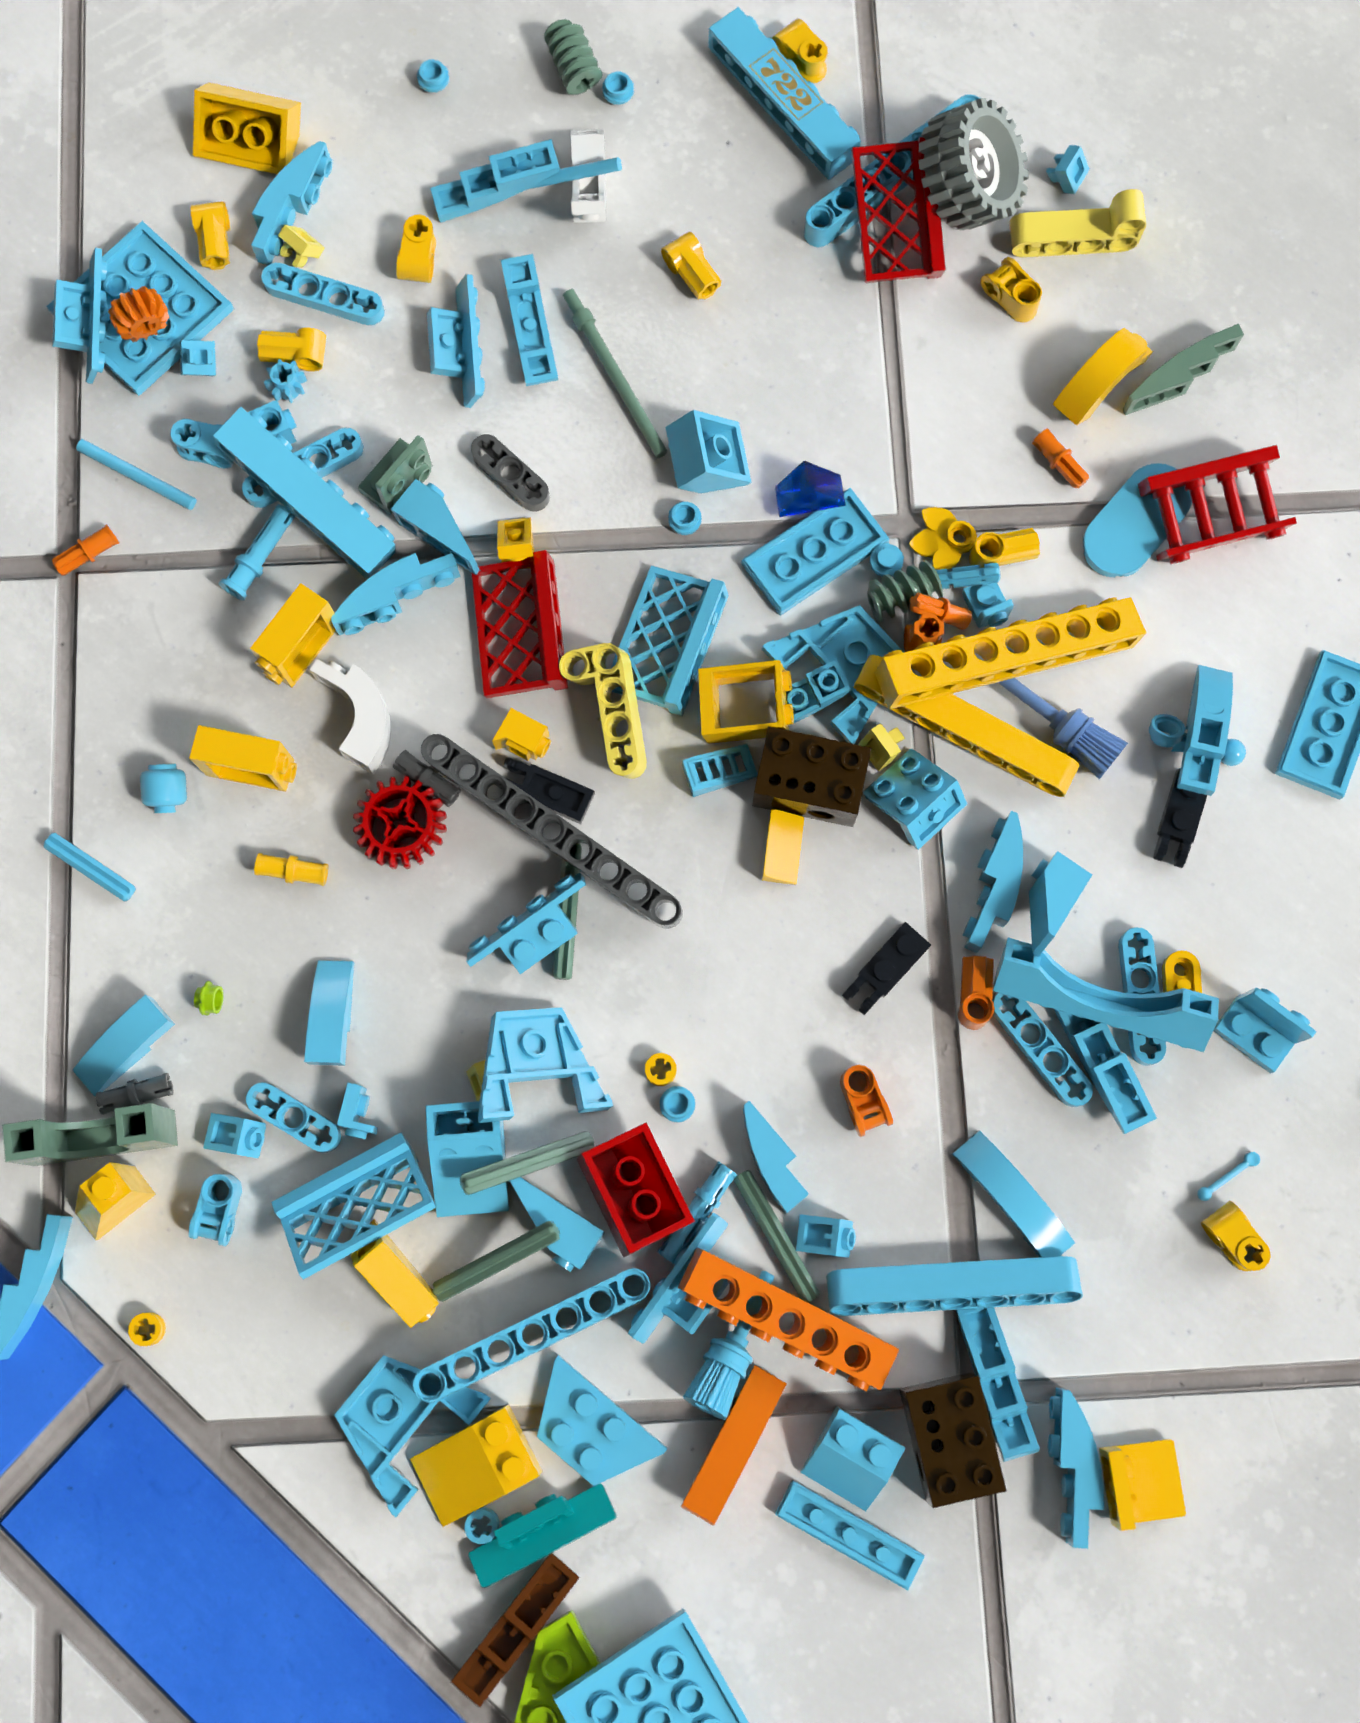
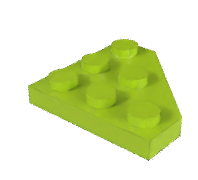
(558, 1659)

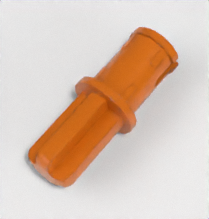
(1060, 458)
(85, 550)
(944, 611)

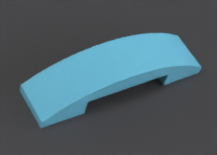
(529, 320)
(1014, 1196)

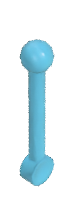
(1250, 1160)

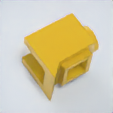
(522, 736)

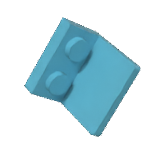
(917, 796)
(1263, 1028)

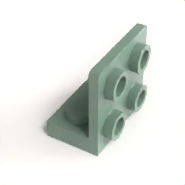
(397, 472)

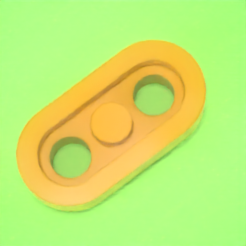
(1192, 972)

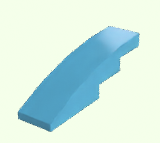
(495, 182)
(1108, 1071)
(23, 1301)
(999, 1383)

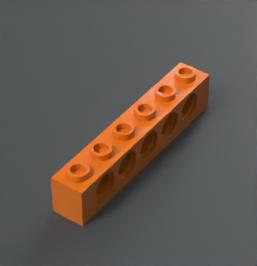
(874, 1355)

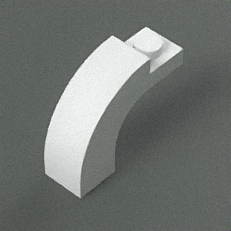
(588, 193)
(372, 725)

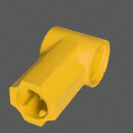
(211, 227)
(687, 258)
(304, 347)
(1005, 547)

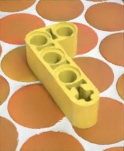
(1081, 230)
(612, 713)

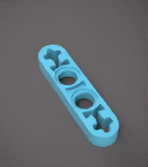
(321, 297)
(320, 446)
(1128, 953)
(1037, 1051)

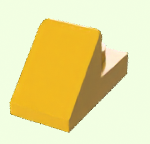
(515, 539)

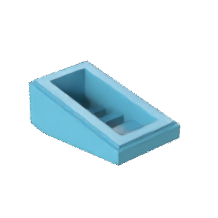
(698, 788)

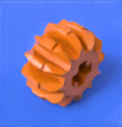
(138, 314)

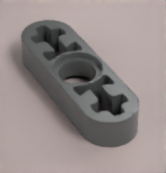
(508, 458)

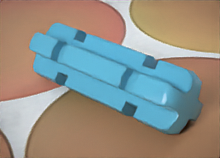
(969, 575)

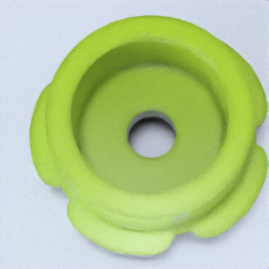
(209, 998)

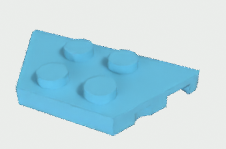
(591, 1428)

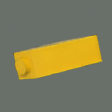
(111, 1197)
(395, 1279)

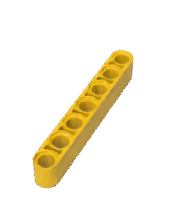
(981, 735)

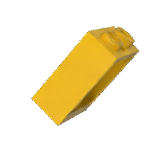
(294, 636)
(709, 683)
(243, 758)

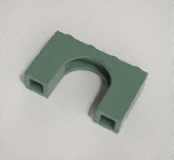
(130, 1131)

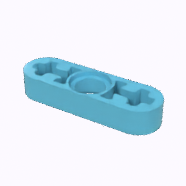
(277, 1095)

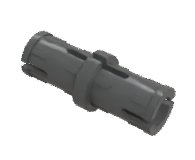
(416, 770)
(134, 1093)

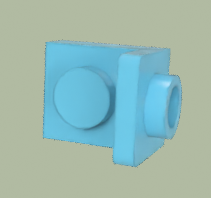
(987, 604)
(353, 1106)
(235, 1135)
(825, 1236)

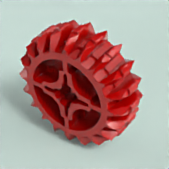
(394, 835)

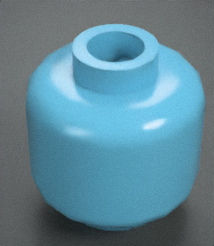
(163, 787)

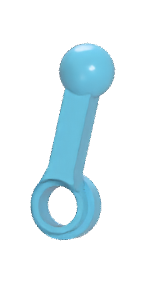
(1170, 724)

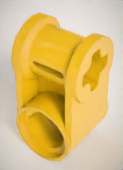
(804, 49)
(417, 250)
(1008, 286)
(1233, 1233)

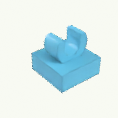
(1070, 169)
(197, 358)

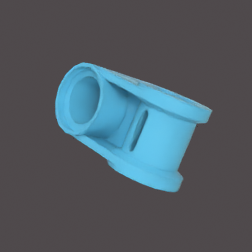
(199, 443)
(215, 1211)

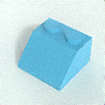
(707, 453)
(852, 1459)

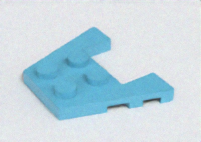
(850, 640)
(532, 1048)
(387, 1413)

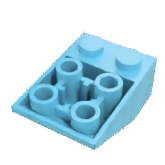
(458, 1146)

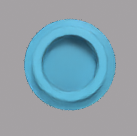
(432, 76)
(618, 88)
(684, 518)
(886, 559)
(677, 1104)

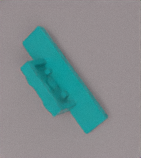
(540, 1533)

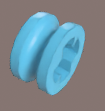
(485, 1537)

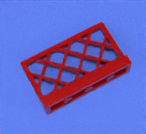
(928, 221)
(547, 618)

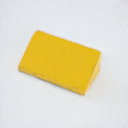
(783, 847)

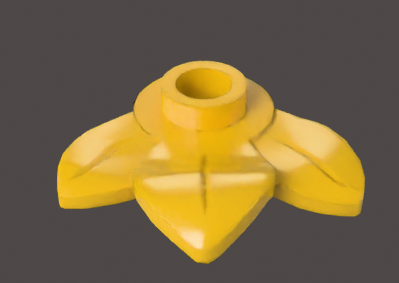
(938, 538)

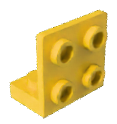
(1142, 1482)

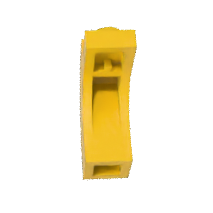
(1101, 374)

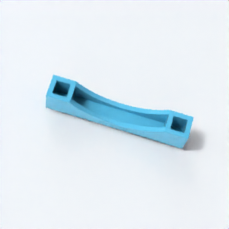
(1171, 1016)

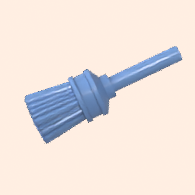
(1073, 731)

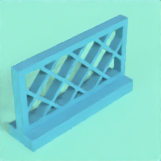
(696, 639)
(345, 1186)

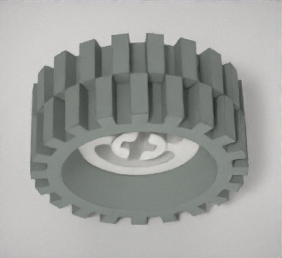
(973, 164)

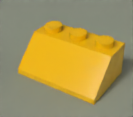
(245, 127)

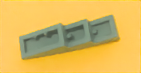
(1179, 372)

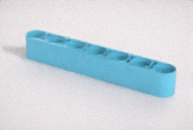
(839, 220)
(953, 1286)
(513, 1335)

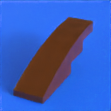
(514, 1630)

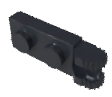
(553, 791)
(1179, 822)
(889, 965)

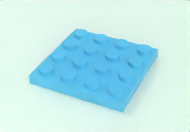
(191, 302)
(654, 1680)

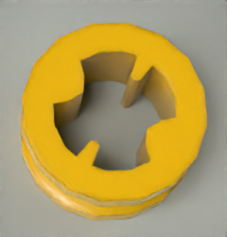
(651, 1063)
(141, 1339)

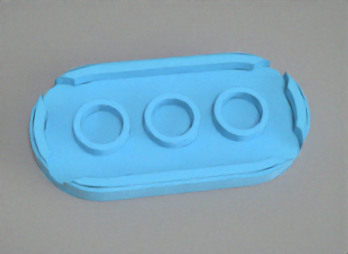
(1130, 526)

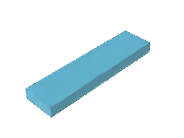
(849, 1534)

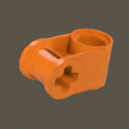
(865, 1102)

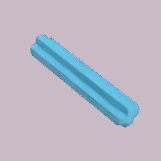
(89, 867)

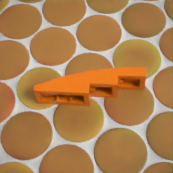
(733, 1445)

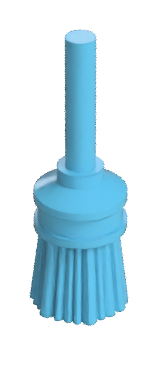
(724, 1365)

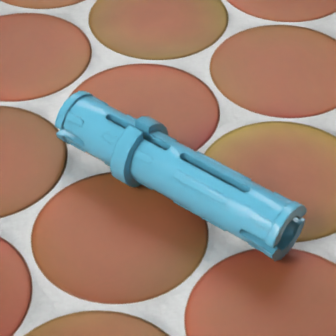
(701, 1207)

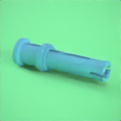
(249, 564)

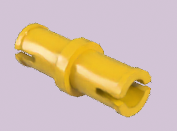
(291, 869)

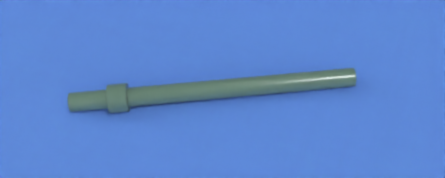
(585, 322)

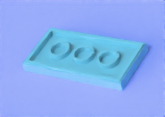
(814, 552)
(1326, 728)

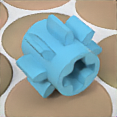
(284, 371)

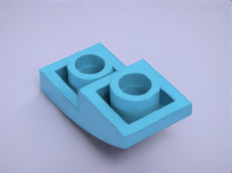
(818, 690)

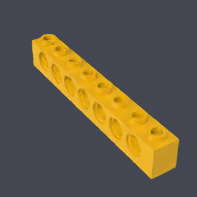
(902, 687)

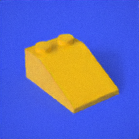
(476, 1465)

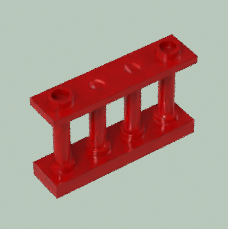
(1225, 472)

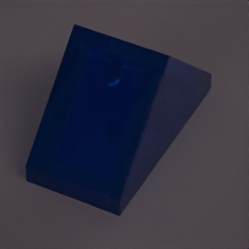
(809, 490)

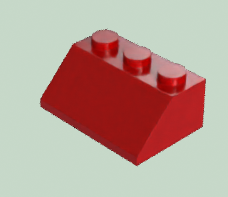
(635, 1189)

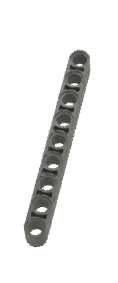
(542, 816)

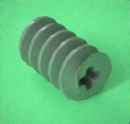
(572, 56)
(898, 589)

